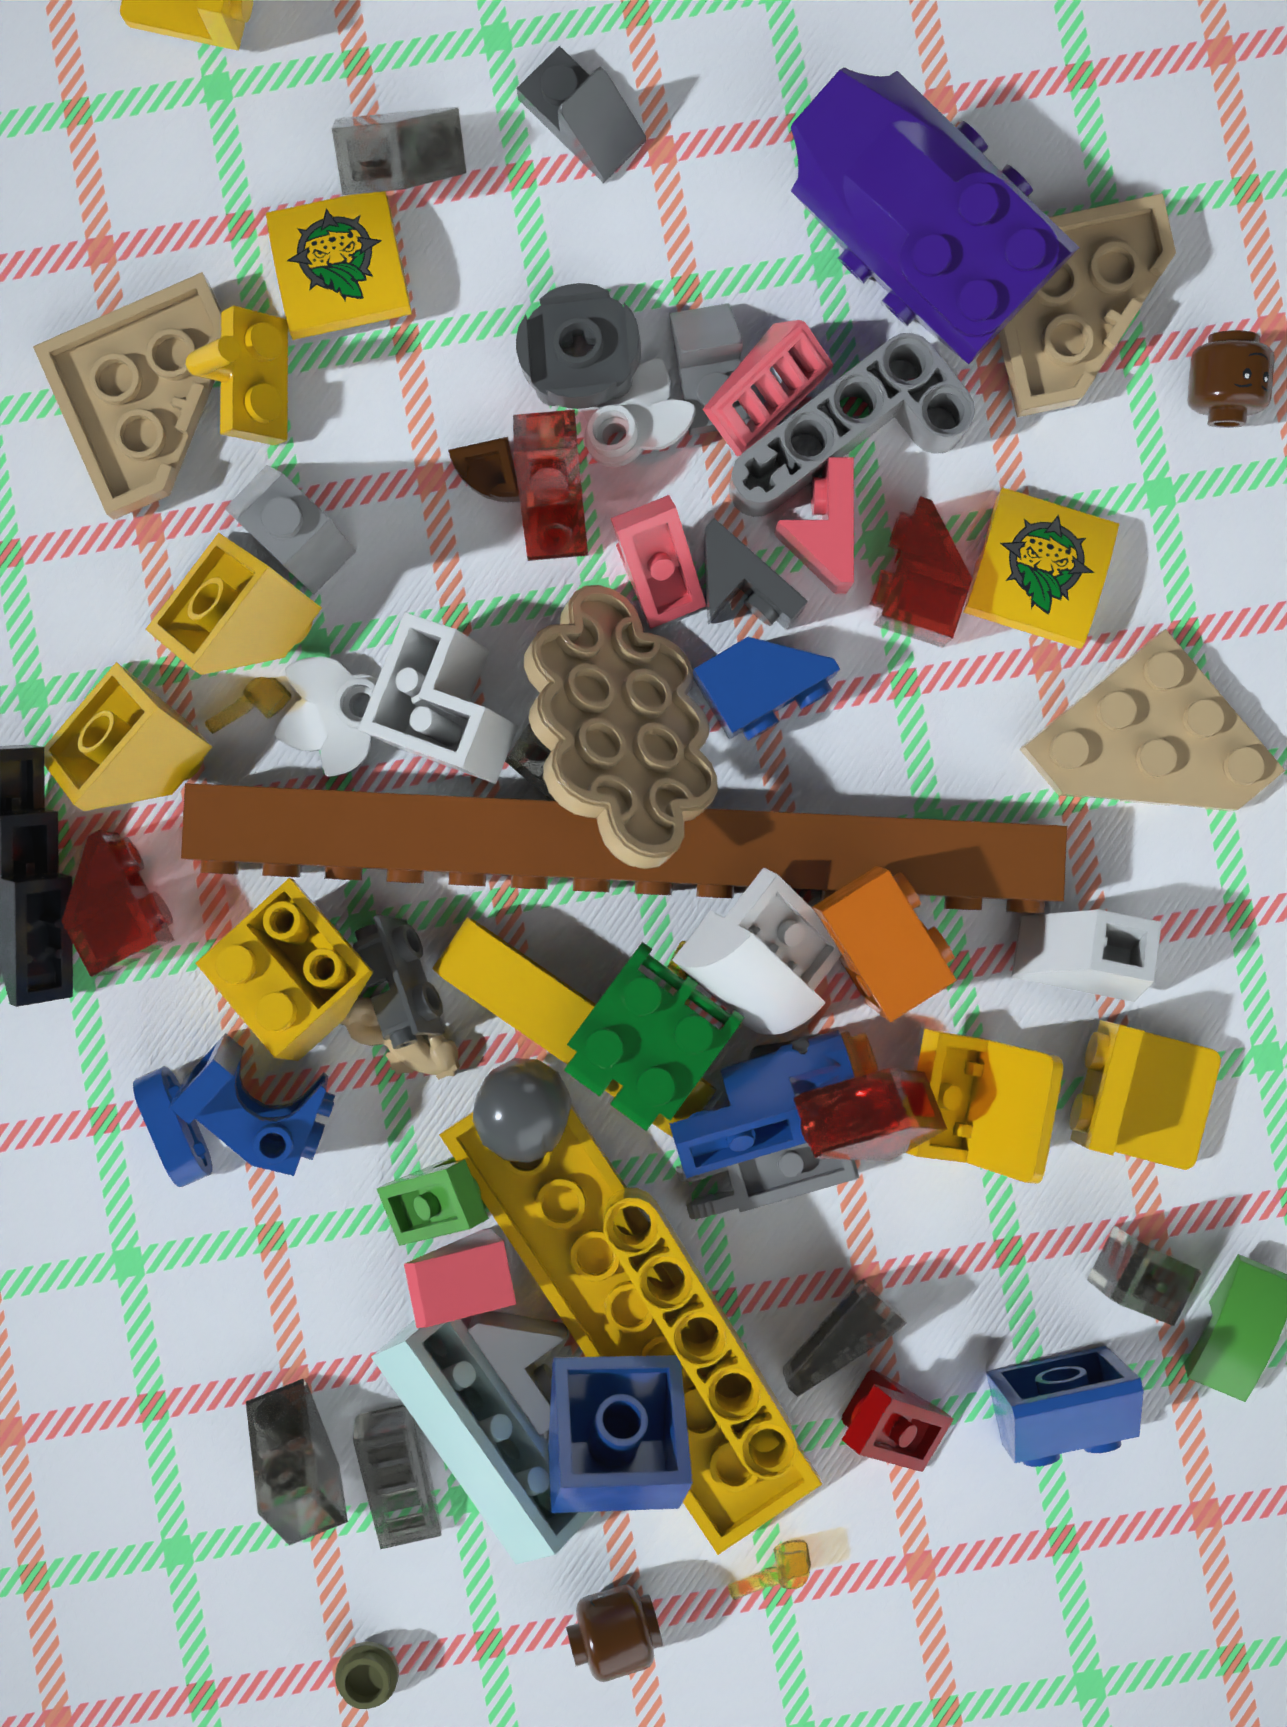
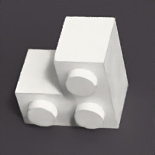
(426, 704)

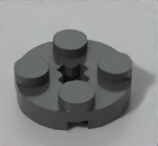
(587, 379)

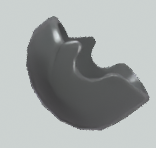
(521, 1110)

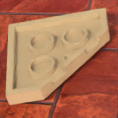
(1088, 304)
(130, 390)
(1154, 738)

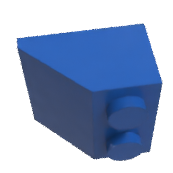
(1066, 1405)
(618, 1434)

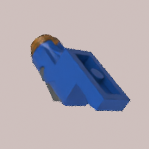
(761, 1099)

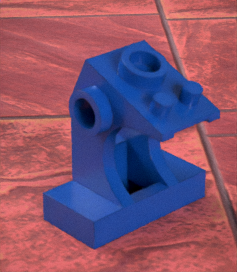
(221, 1103)

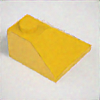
(232, 612)
(123, 746)

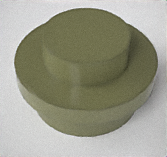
(367, 1675)

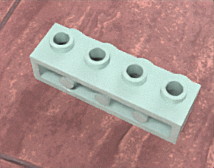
(479, 1435)

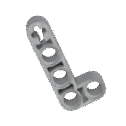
(840, 434)

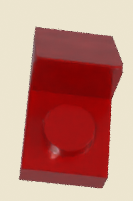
(893, 1423)

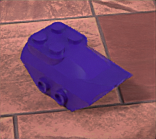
(923, 209)

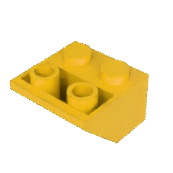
(287, 972)

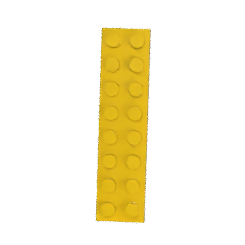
(556, 1224)

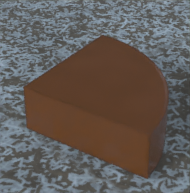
(488, 469)

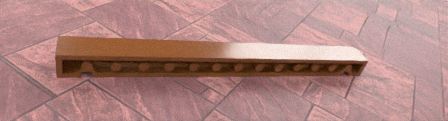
(547, 841)

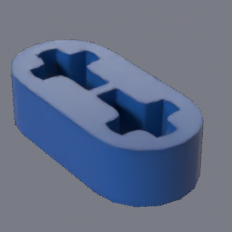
(177, 1143)

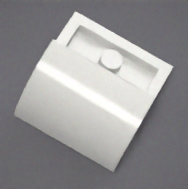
(763, 956)

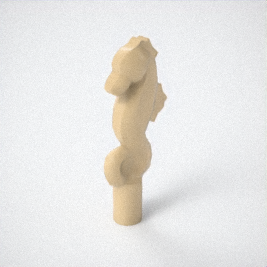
(431, 1058)

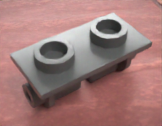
(412, 1003)

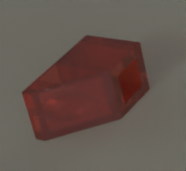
(550, 484)
(927, 579)
(111, 909)
(870, 1116)

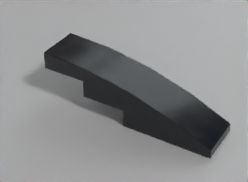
(33, 893)

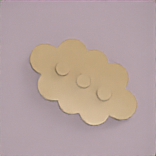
(619, 726)

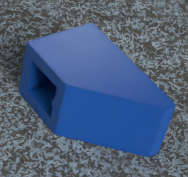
(757, 680)

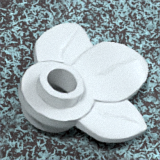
(643, 413)
(325, 714)

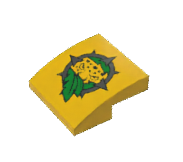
(338, 264)
(1041, 568)

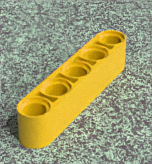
(532, 1000)
(704, 1362)

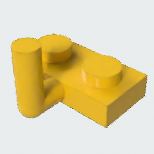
(252, 374)

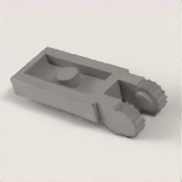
(770, 1180)

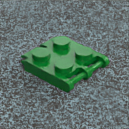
(648, 1040)

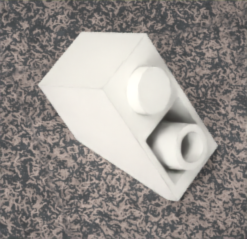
(1089, 952)

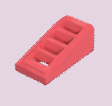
(799, 363)

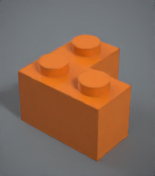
(885, 944)

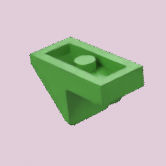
(433, 1202)

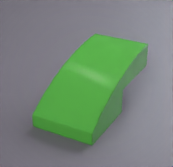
(1244, 1329)

